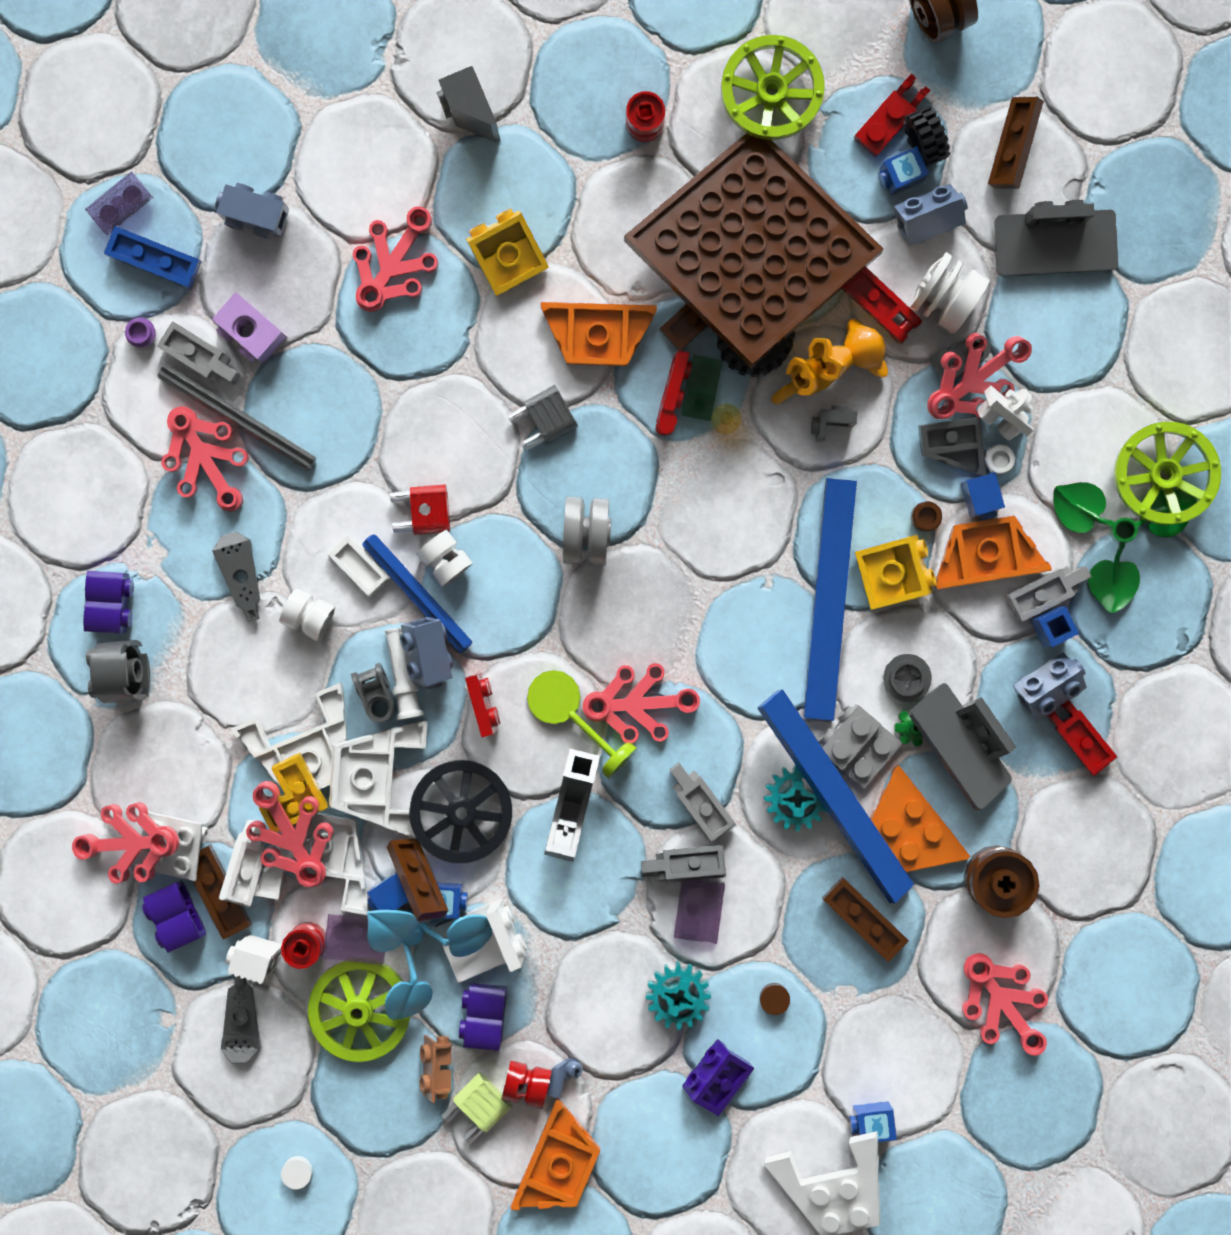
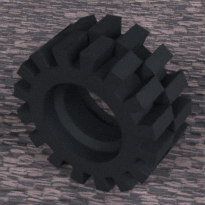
(927, 134)

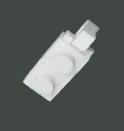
(243, 869)

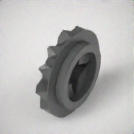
(916, 667)

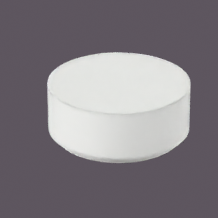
(999, 459)
(296, 1172)

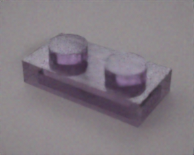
(119, 203)

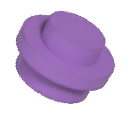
(140, 332)

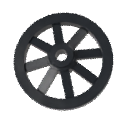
(486, 847)

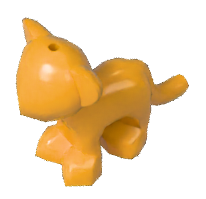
(826, 363)

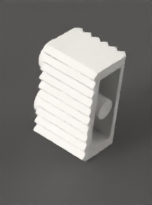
(253, 958)

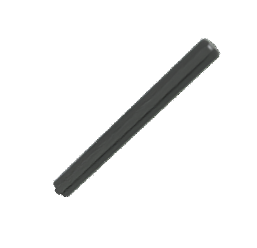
(236, 417)

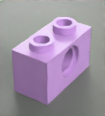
(235, 316)

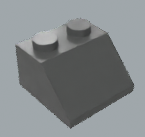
(467, 104)

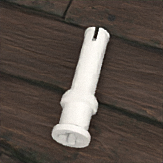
(405, 688)

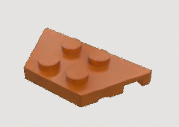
(598, 332)
(988, 552)
(913, 826)
(558, 1163)

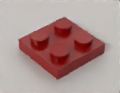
(479, 691)

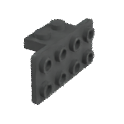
(1056, 240)
(966, 742)

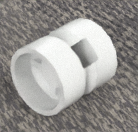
(442, 547)
(309, 615)

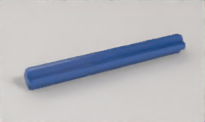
(415, 591)

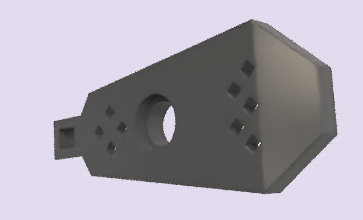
(235, 562)
(240, 1031)

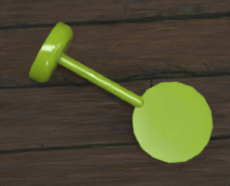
(555, 699)

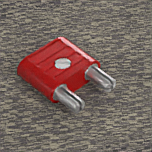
(428, 509)

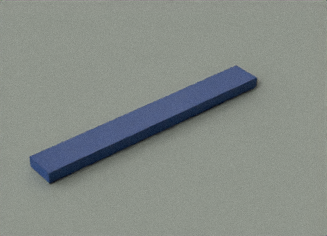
(829, 599)
(835, 796)

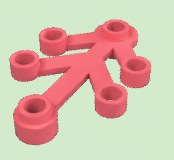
(391, 263)
(972, 377)
(202, 454)
(635, 703)
(291, 838)
(131, 842)
(1001, 999)

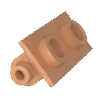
(434, 1080)

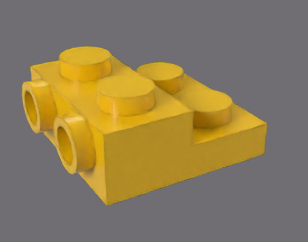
(506, 251)
(895, 571)

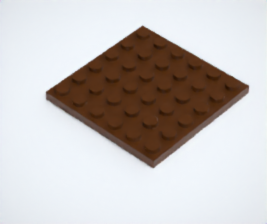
(753, 246)

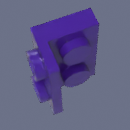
(717, 1078)

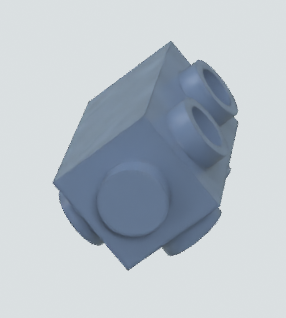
(242, 207)
(930, 214)
(426, 652)
(1050, 685)

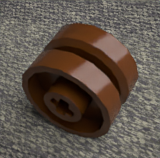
(941, 17)
(1019, 884)

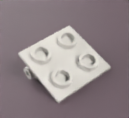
(186, 858)

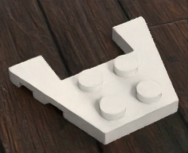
(314, 744)
(364, 775)
(341, 859)
(839, 1199)

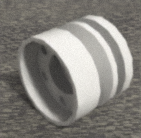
(949, 293)

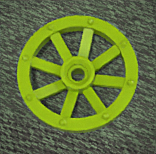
(772, 81)
(1173, 470)
(354, 1001)

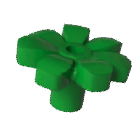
(906, 727)

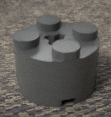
(118, 671)

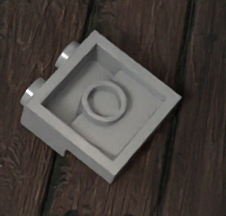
(859, 745)

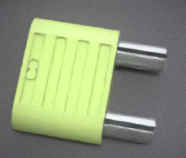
(481, 1103)

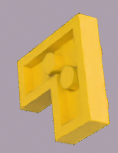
(297, 784)

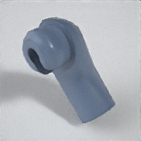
(562, 1072)

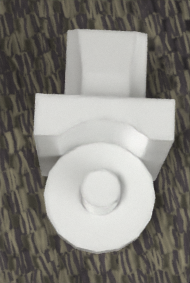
(1011, 410)

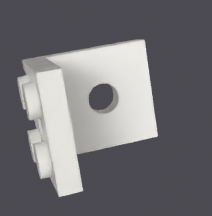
(502, 947)

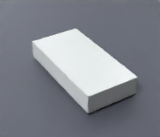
(359, 566)

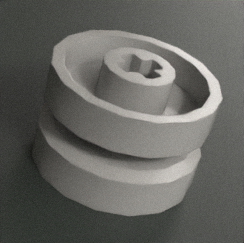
(586, 531)

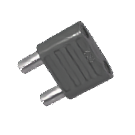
(549, 415)

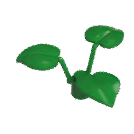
(1080, 506)

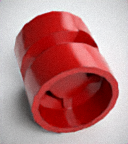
(645, 116)
(303, 945)
(537, 1081)

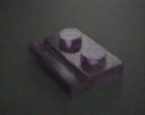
(699, 910)
(348, 940)

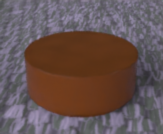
(926, 516)
(774, 998)

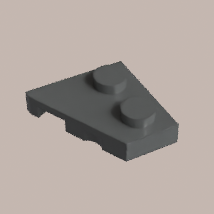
(955, 443)

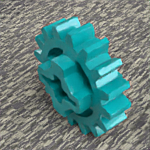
(797, 811)
(665, 990)

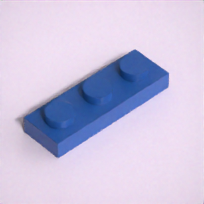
(152, 257)

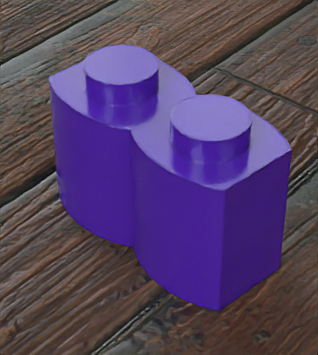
(107, 602)
(173, 916)
(483, 1017)

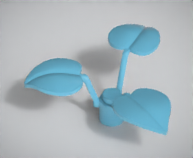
(393, 927)

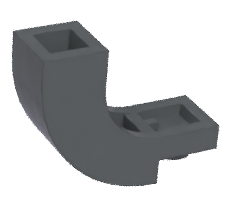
(571, 805)

